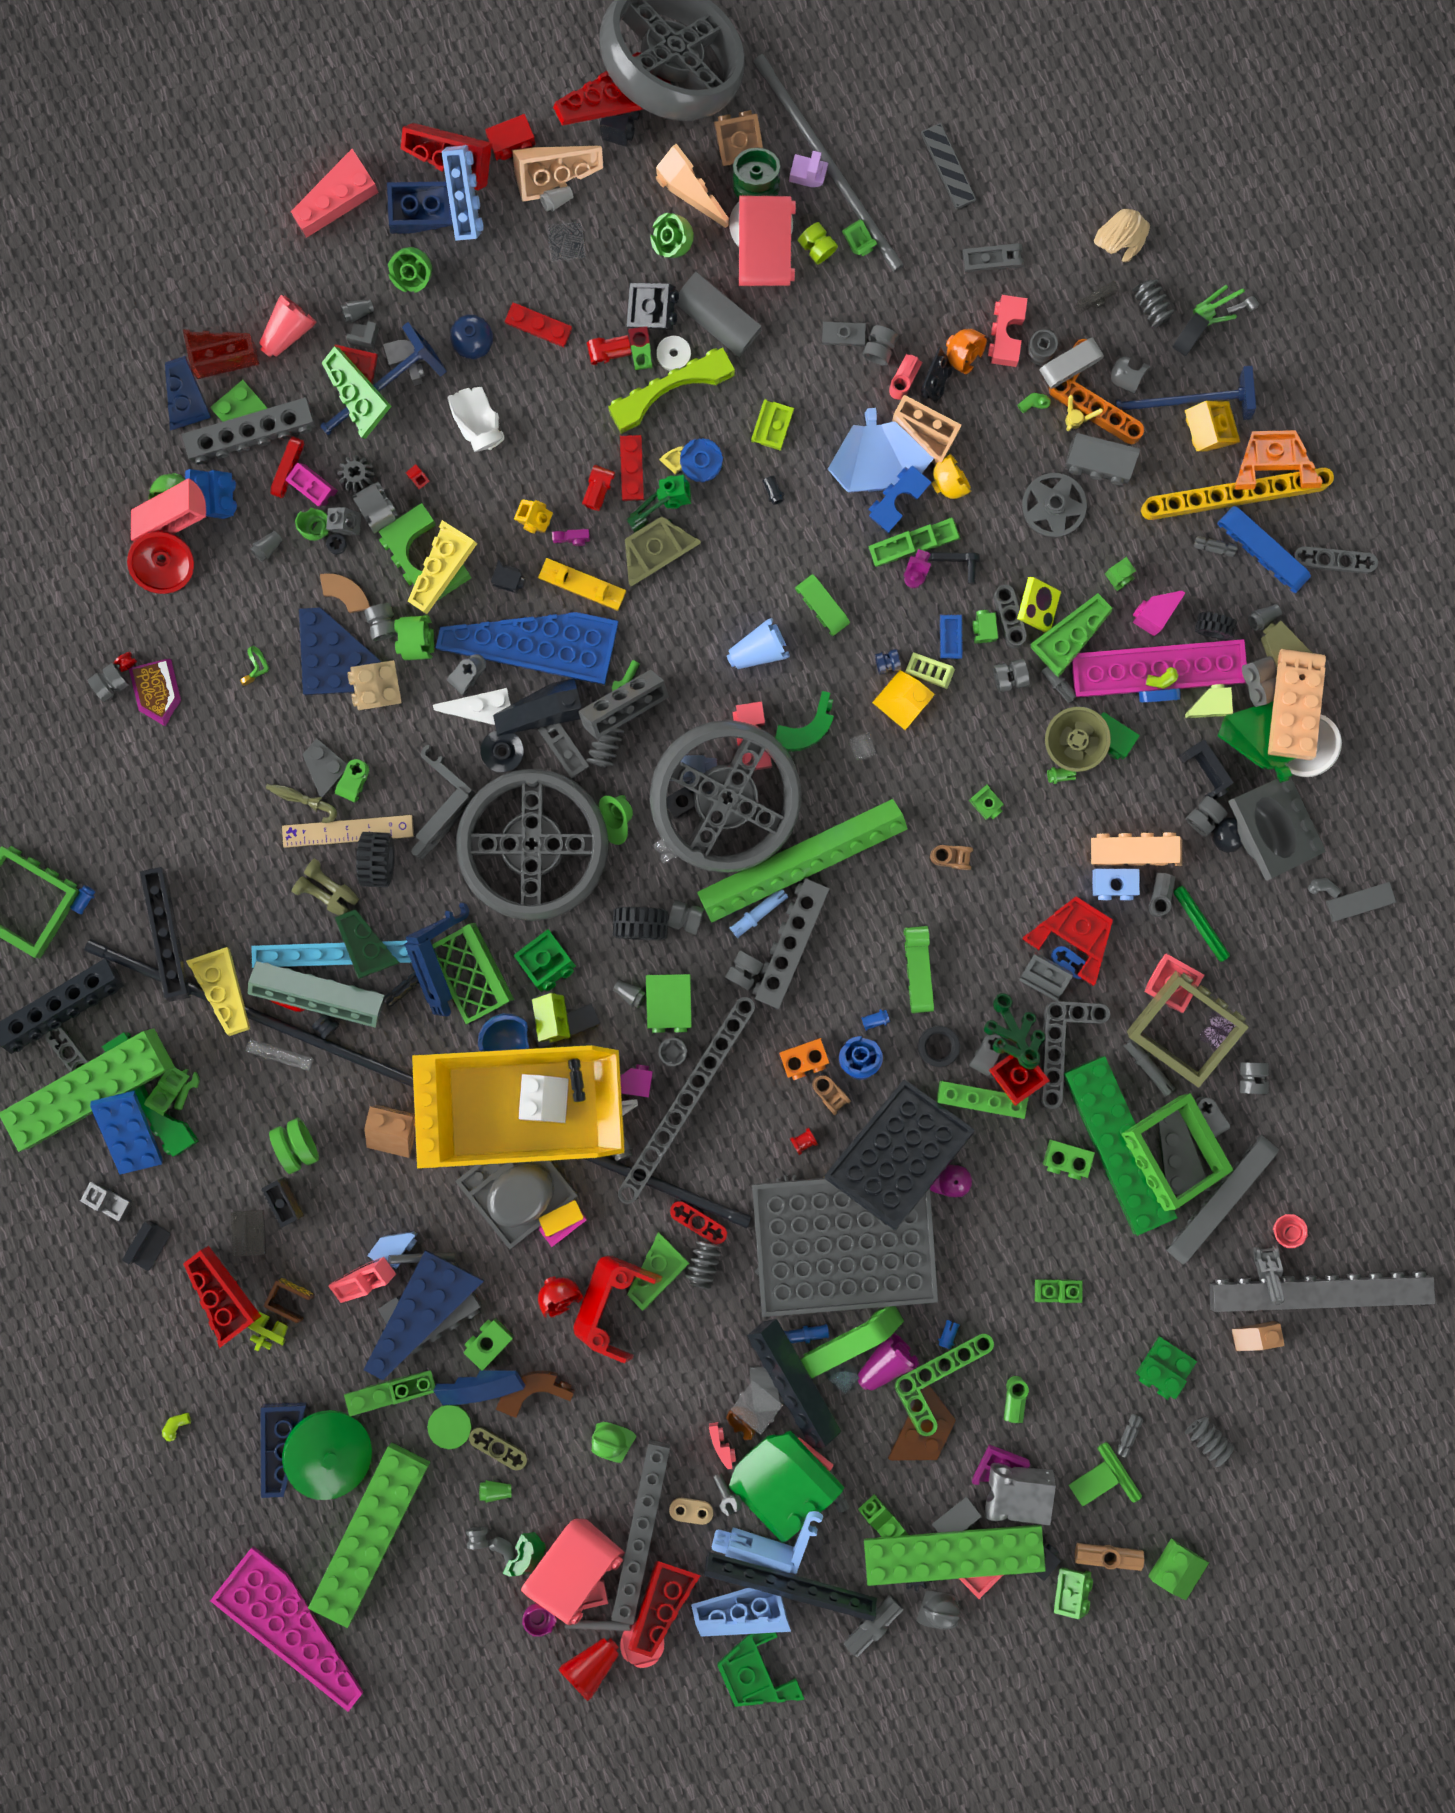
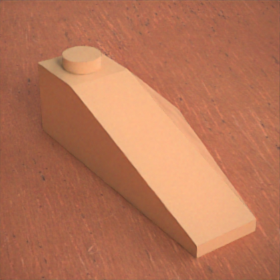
(549, 167)
(678, 176)

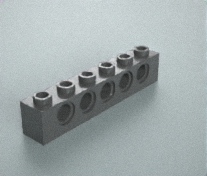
(196, 439)
(817, 894)

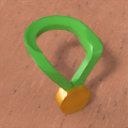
(255, 673)

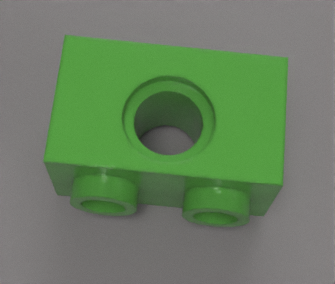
(481, 1355)

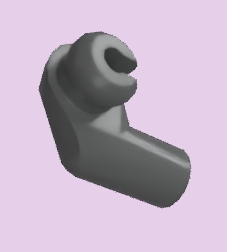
(1324, 884)
(502, 1546)

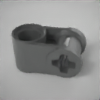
(467, 673)
(984, 1056)
(1213, 1116)

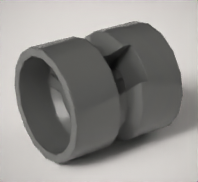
(881, 342)
(1042, 347)
(380, 618)
(1018, 672)
(109, 681)
(1206, 816)
(685, 917)
(744, 970)
(672, 1051)
(1248, 1083)

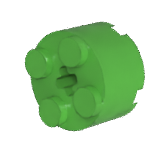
(414, 637)

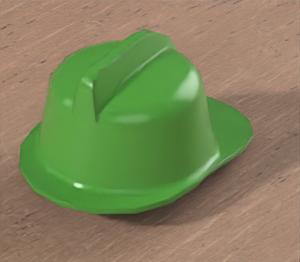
(616, 814)
(612, 1441)

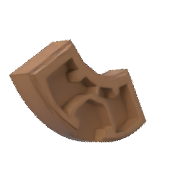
(345, 590)

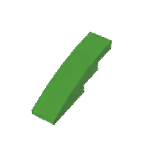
(909, 542)

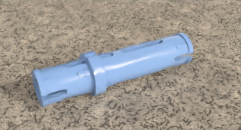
(750, 919)

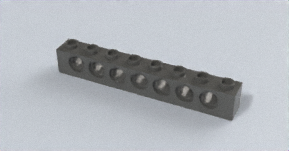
(641, 1532)

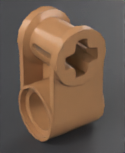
(953, 856)
(831, 1094)

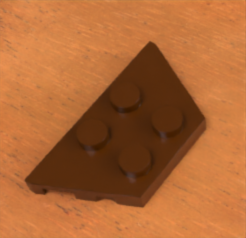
(911, 1444)

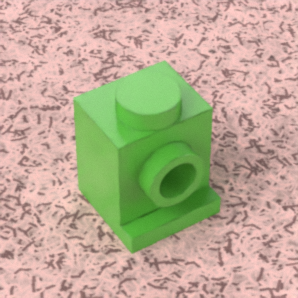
(1121, 574)
(985, 627)
(978, 802)

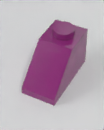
(637, 1081)

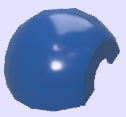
(503, 1033)

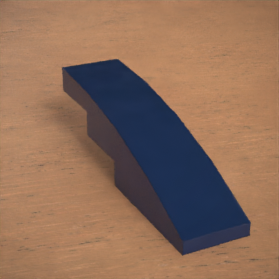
(480, 1388)

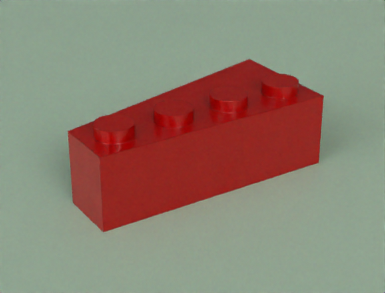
(428, 143)
(220, 1296)
(660, 1606)

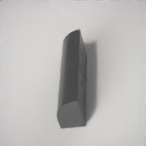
(718, 314)

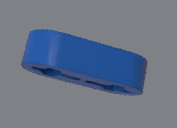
(1159, 695)
(1069, 955)

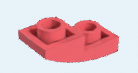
(723, 1450)

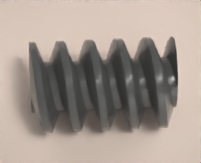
(1153, 303)
(604, 749)
(703, 1264)
(1211, 1439)

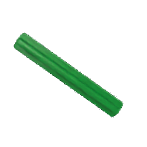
(1201, 923)

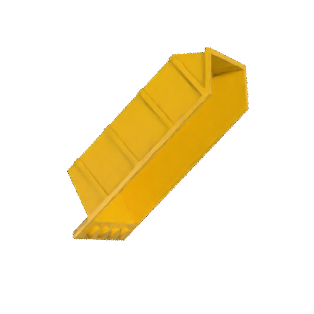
(472, 1106)

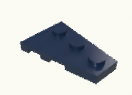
(184, 396)

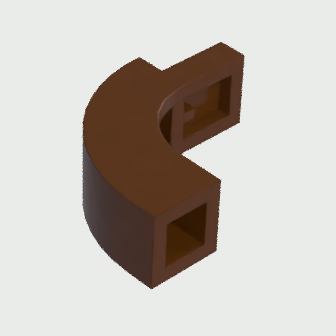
(534, 1382)

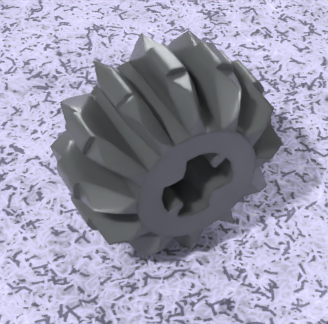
(355, 466)

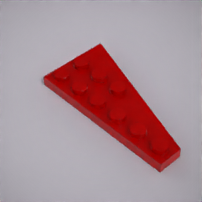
(595, 101)

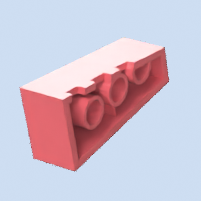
(335, 195)

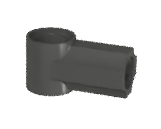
(1162, 892)

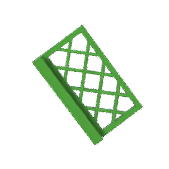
(488, 969)

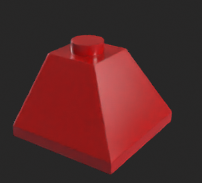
(1017, 1080)

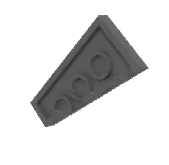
(1179, 1155)

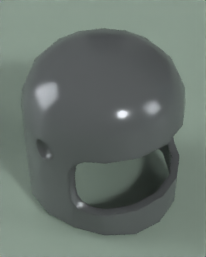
(1125, 377)

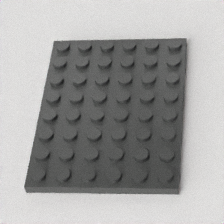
(835, 1255)

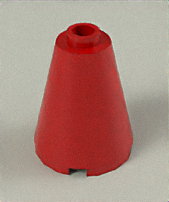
(590, 1667)

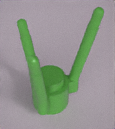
(1208, 311)

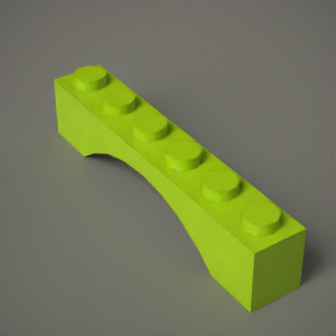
(710, 370)

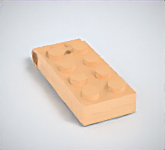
(1297, 704)

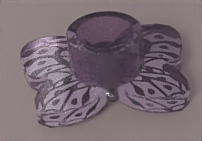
(1218, 1030)

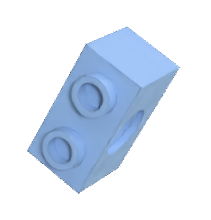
(1127, 877)

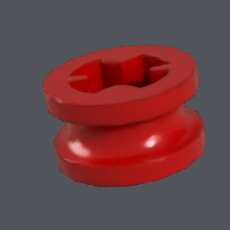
(125, 661)

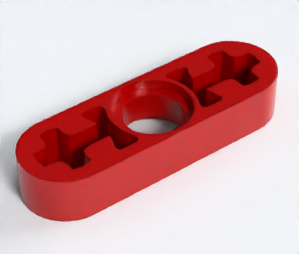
(287, 464)
(715, 1226)

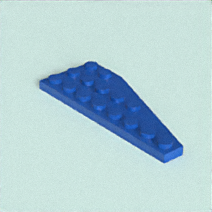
(555, 644)

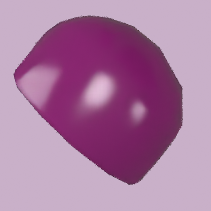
(532, 1618)

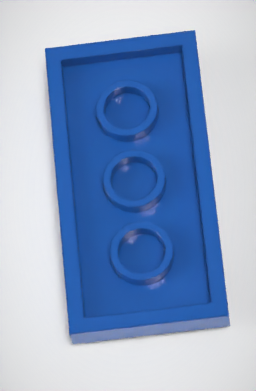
(126, 1132)

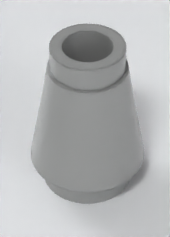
(555, 198)

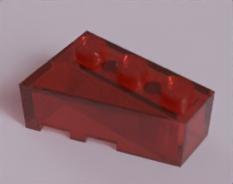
(219, 353)

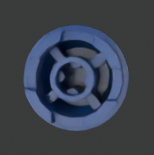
(860, 1057)

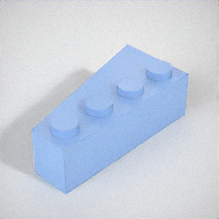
(741, 1613)

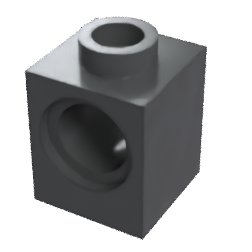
(343, 521)

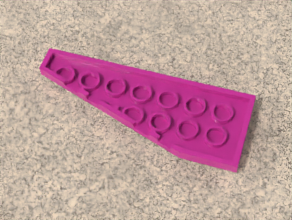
(274, 1612)

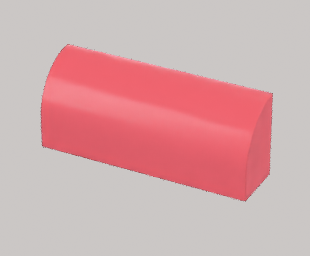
(169, 510)

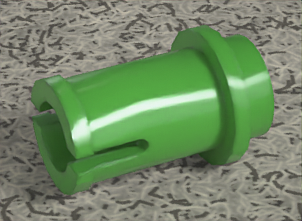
(1057, 775)

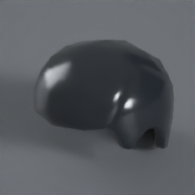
(1227, 836)

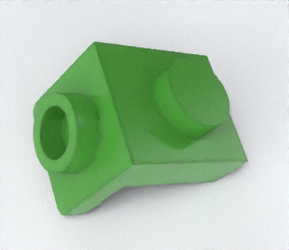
(859, 238)

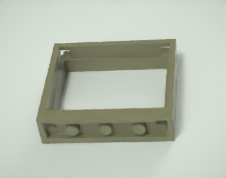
(1202, 993)

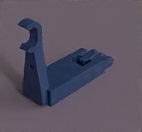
(427, 965)

